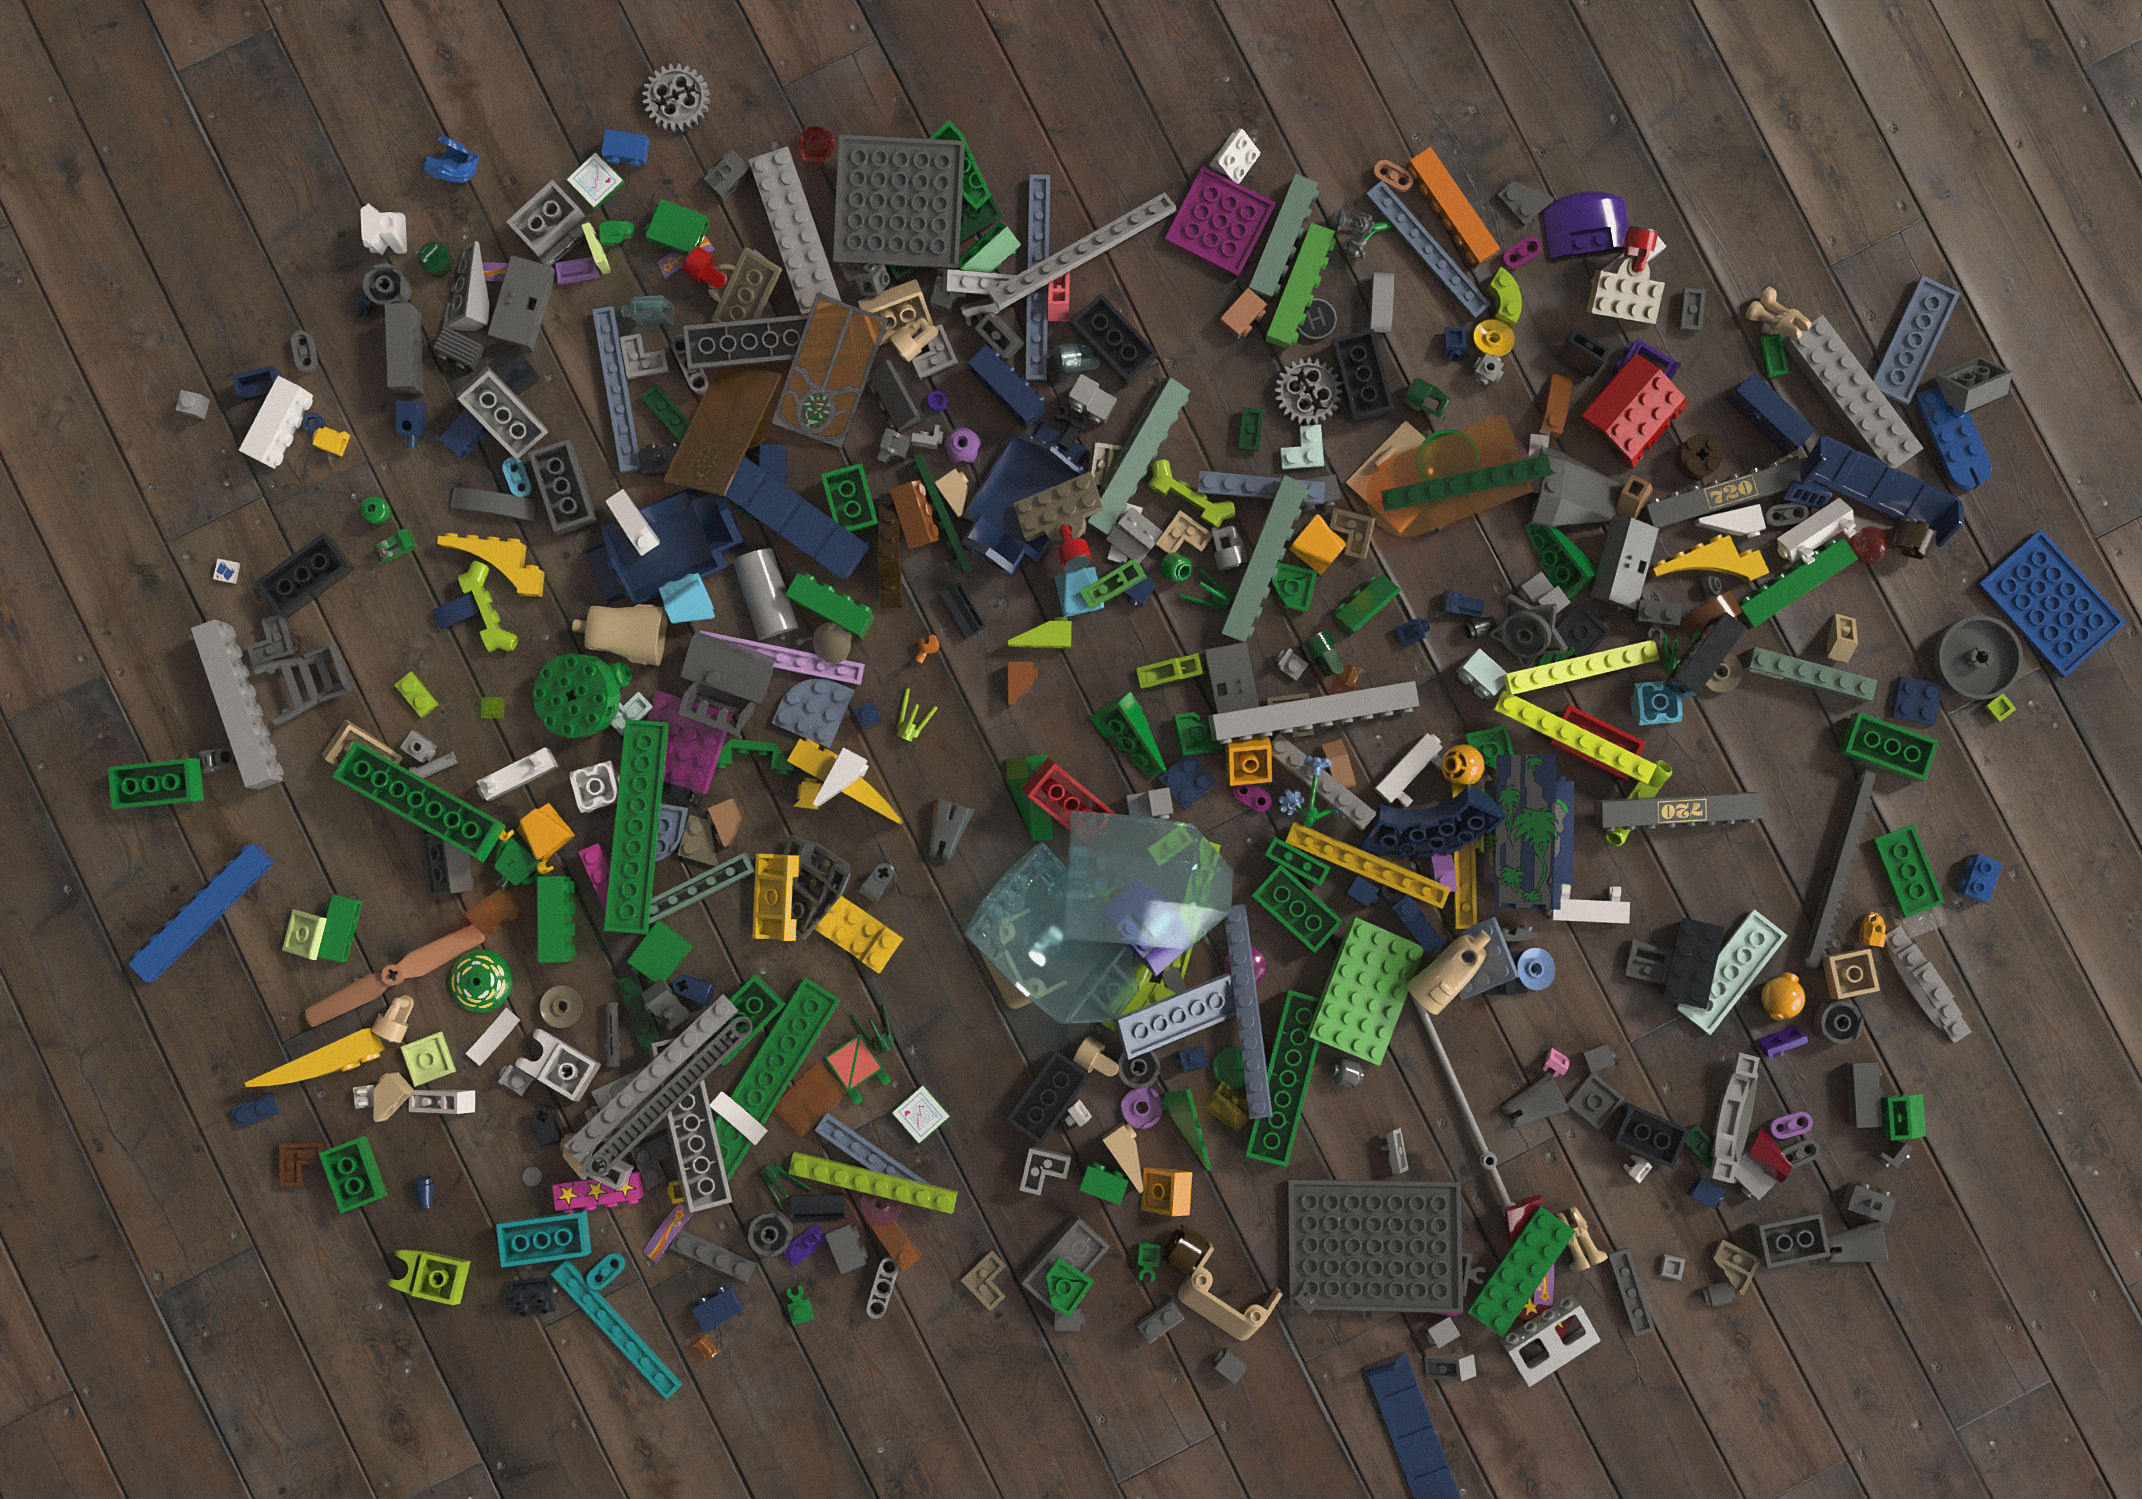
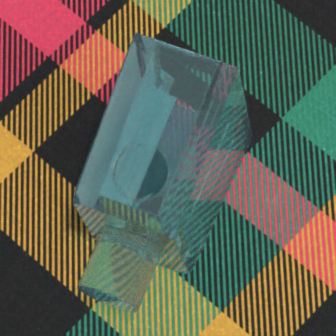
(650, 310)

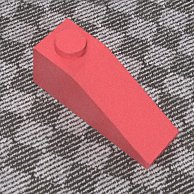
(1059, 298)

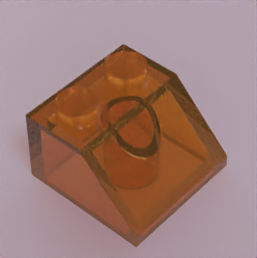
(494, 911)

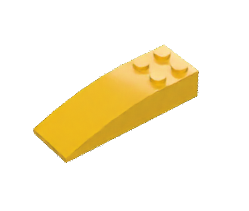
(819, 764)
(340, 1055)

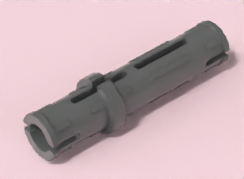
(563, 246)
(612, 1035)

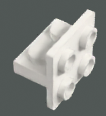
(1236, 156)

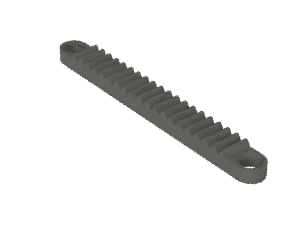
(1839, 868)
(669, 1097)

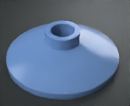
(1543, 969)

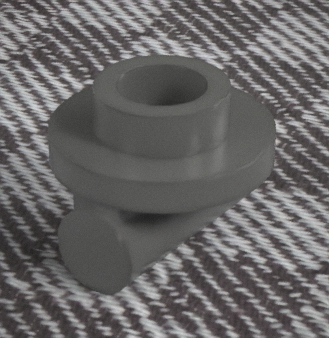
(1711, 586)

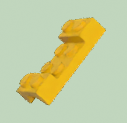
(774, 897)
(859, 934)

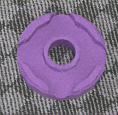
(1137, 1119)

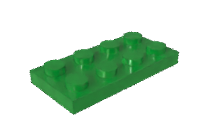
(1908, 870)

